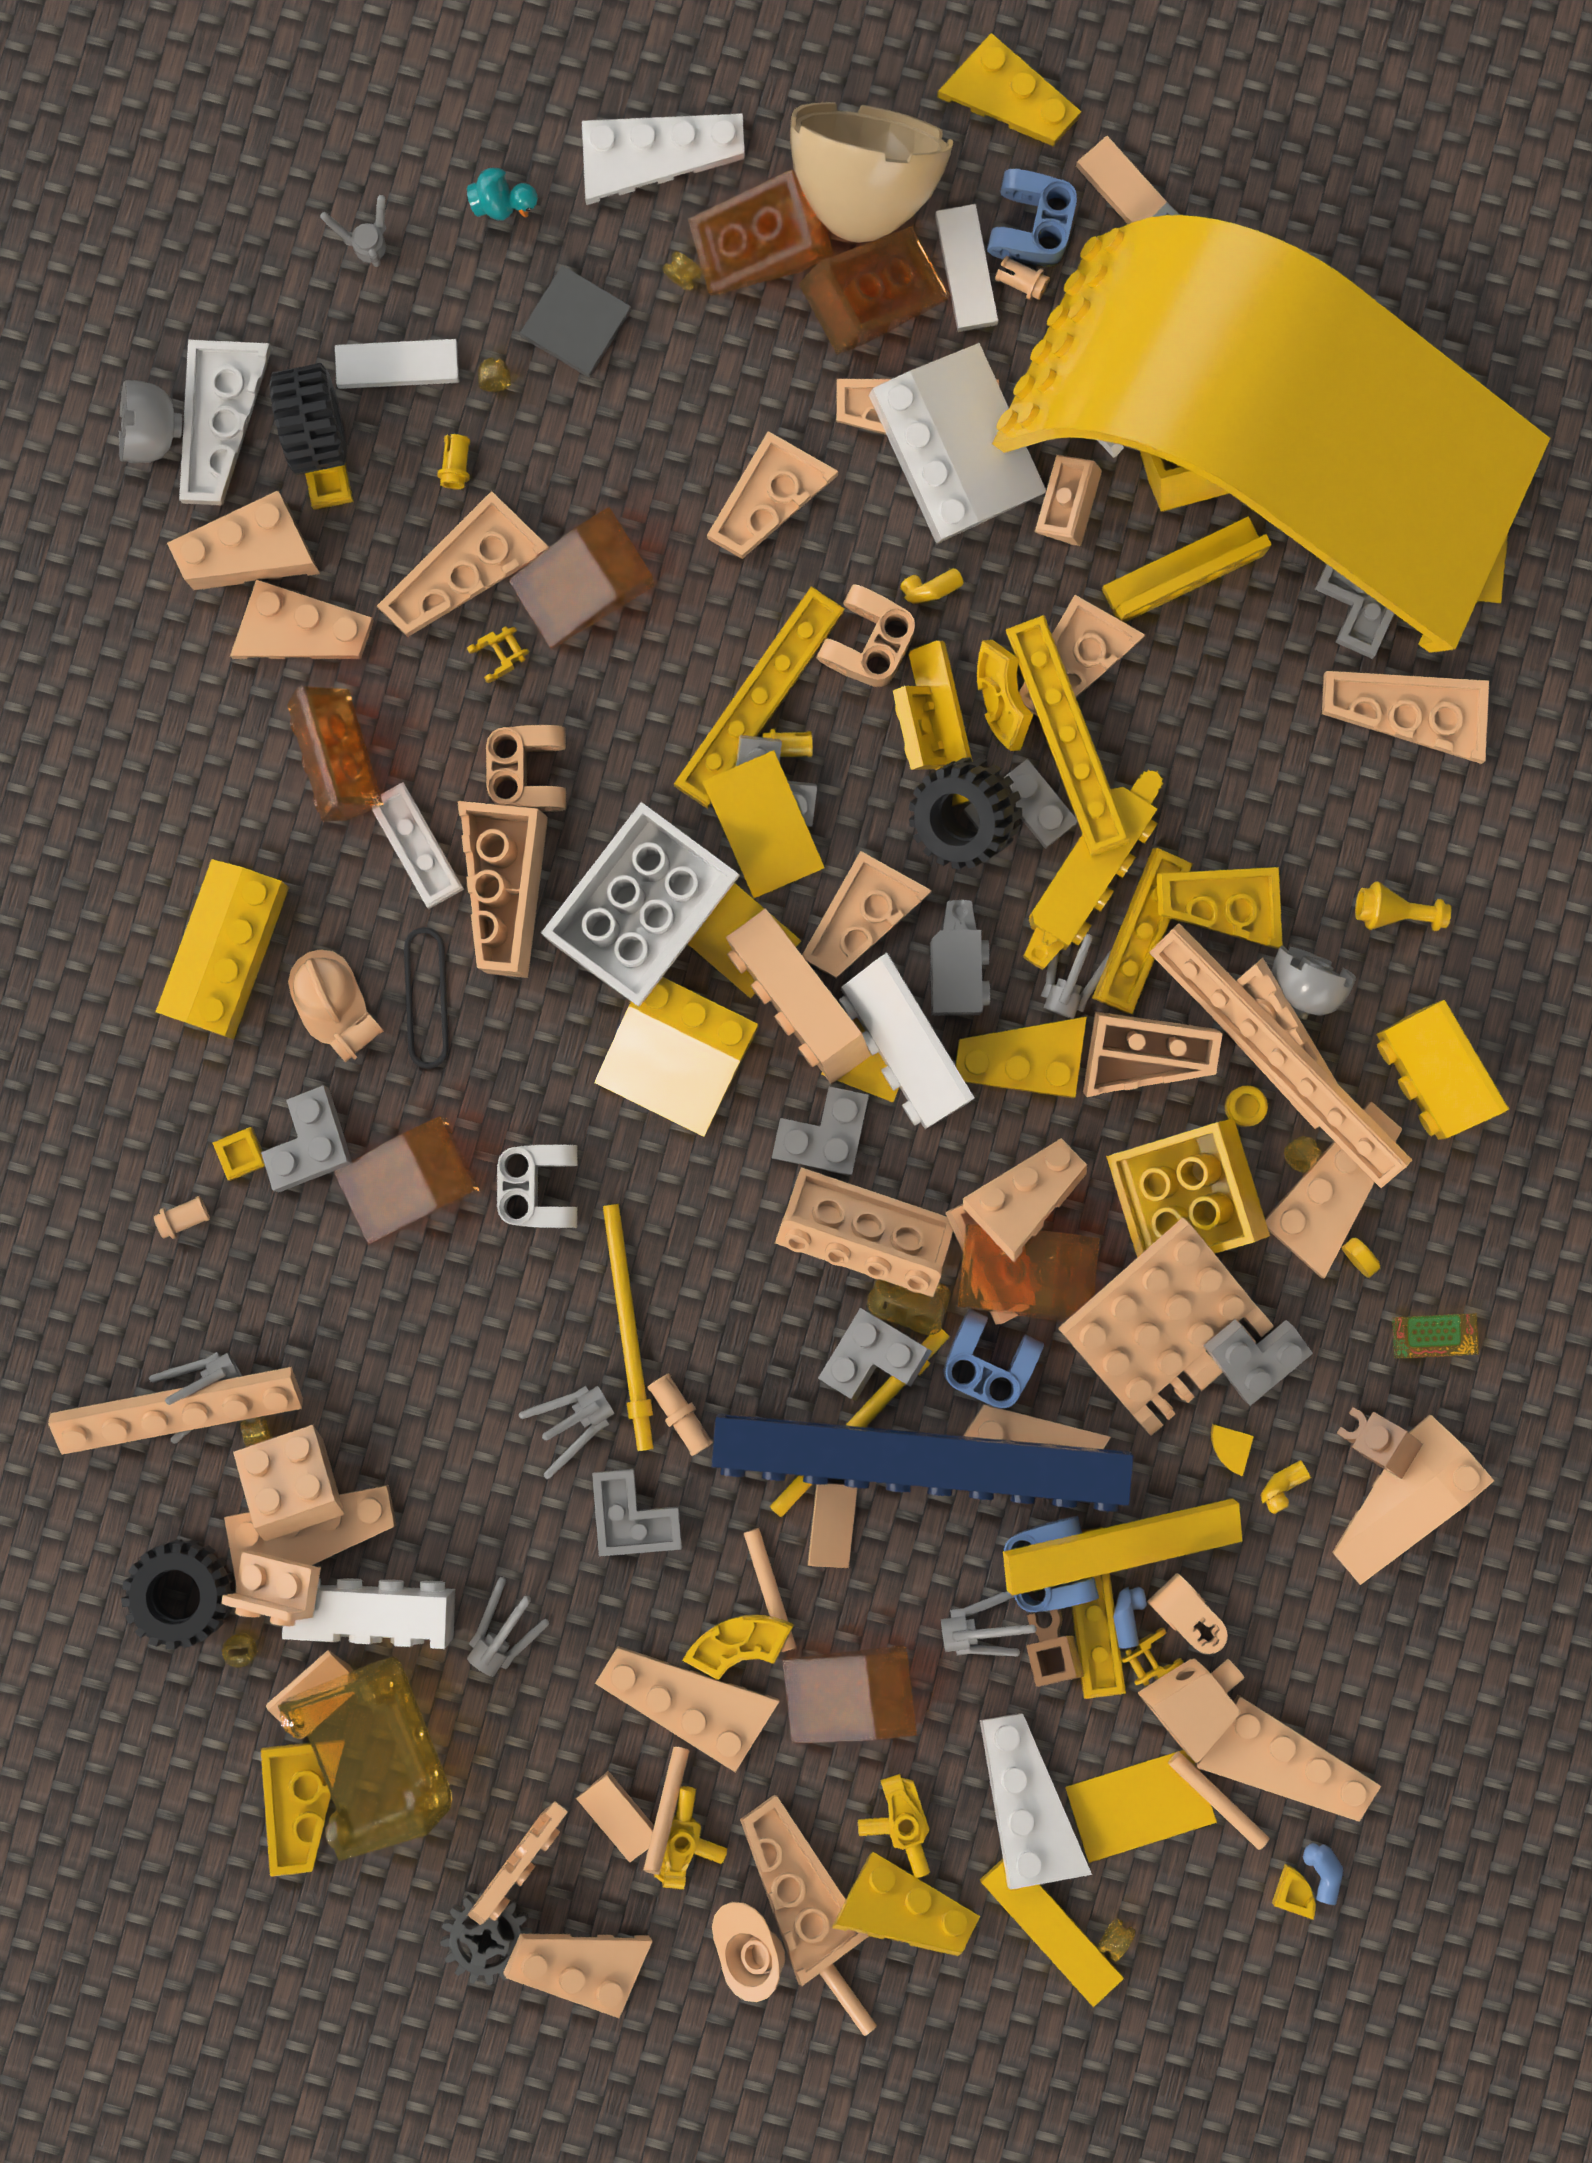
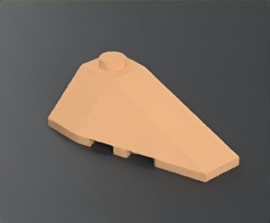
(1409, 1508)

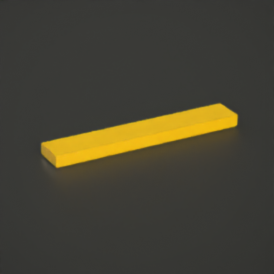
(761, 691)
(1067, 736)
(1122, 1546)

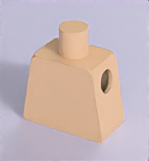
(1194, 1704)

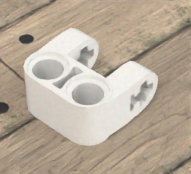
(528, 1186)

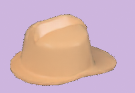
(325, 994)
(747, 1951)

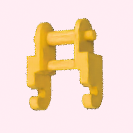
(493, 640)
(1144, 1647)

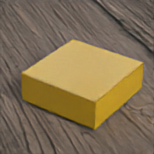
(329, 487)
(239, 1153)

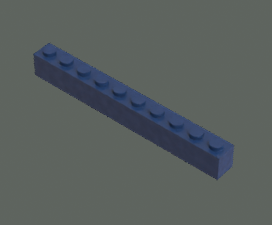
(922, 1460)

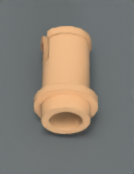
(1025, 279)
(356, 1037)
(181, 1217)

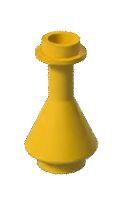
(1382, 906)

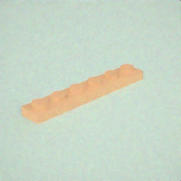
(152, 1417)

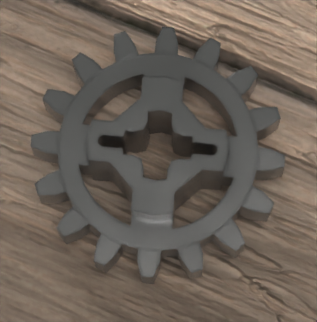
(470, 1934)

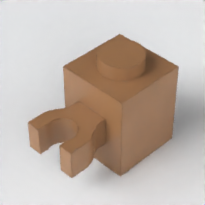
(1382, 1442)
(1053, 1657)

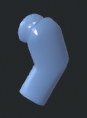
(1124, 1616)
(1329, 1870)

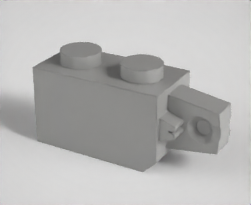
(957, 964)

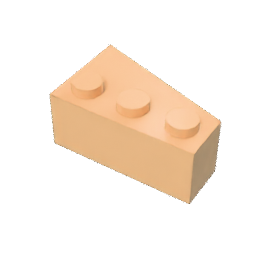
(244, 547)
(1146, 1052)

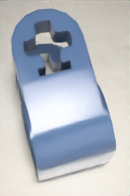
(1035, 190)
(984, 1372)
(1061, 1595)

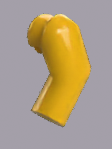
(933, 589)
(1280, 1483)

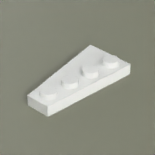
(649, 150)
(217, 410)
(1030, 1817)

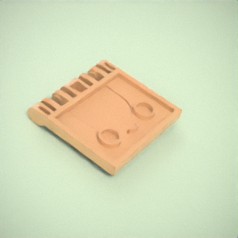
(1157, 1321)

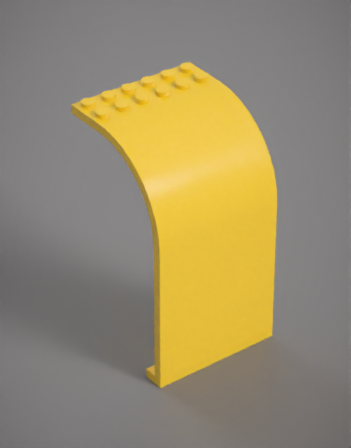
(1292, 402)

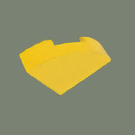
(1231, 1447)
(1294, 1893)

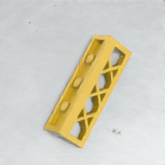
(1185, 569)

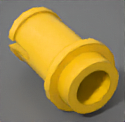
(454, 465)
(793, 743)

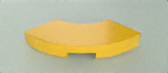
(1005, 708)
(738, 1640)

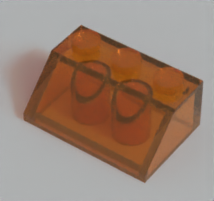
(333, 752)

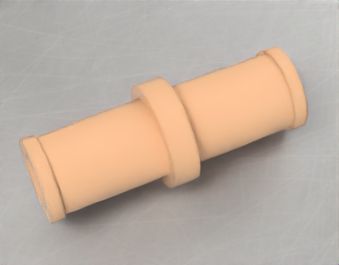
(680, 1414)

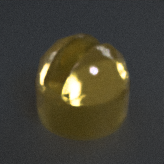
(494, 375)
(1302, 1153)
(239, 1641)

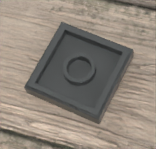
(575, 321)

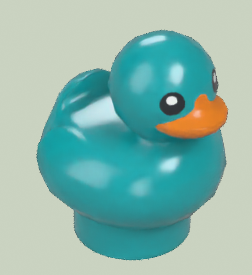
(494, 198)

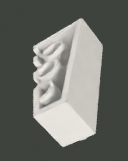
(379, 1612)

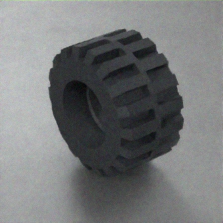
(308, 418)
(941, 830)
(145, 1605)

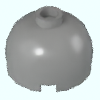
(146, 422)
(1311, 982)

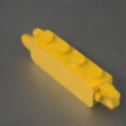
(1085, 879)

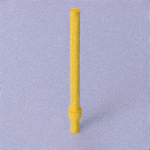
(639, 1407)
(861, 1419)

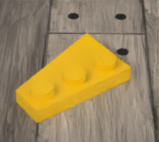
(1009, 90)
(1226, 901)
(1026, 1059)
(294, 1807)
(905, 1909)

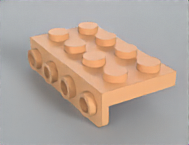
(866, 1232)

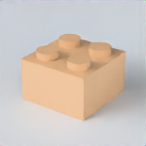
(288, 1483)

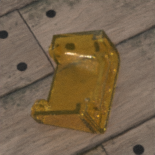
(371, 1757)

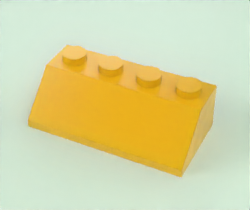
(222, 948)

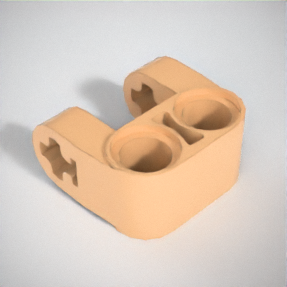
(880, 644)
(528, 739)
(1183, 1609)

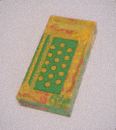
(1435, 1335)

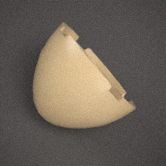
(865, 167)

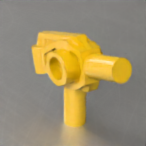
(905, 1822)
(685, 1842)

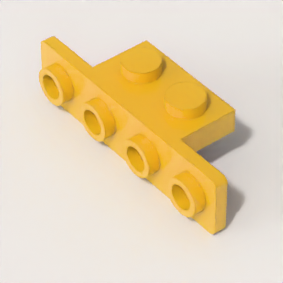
(932, 713)

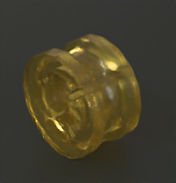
(682, 271)
(255, 1431)
(1116, 1939)

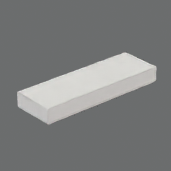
(966, 268)
(396, 363)
(416, 846)

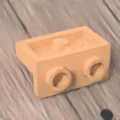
(274, 1589)

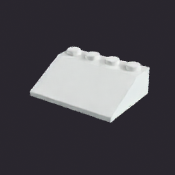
(943, 437)
(639, 904)
(905, 1042)

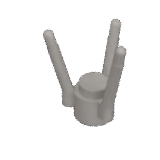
(366, 238)
(1065, 996)
(217, 1369)
(591, 1408)
(962, 1633)
(491, 1652)

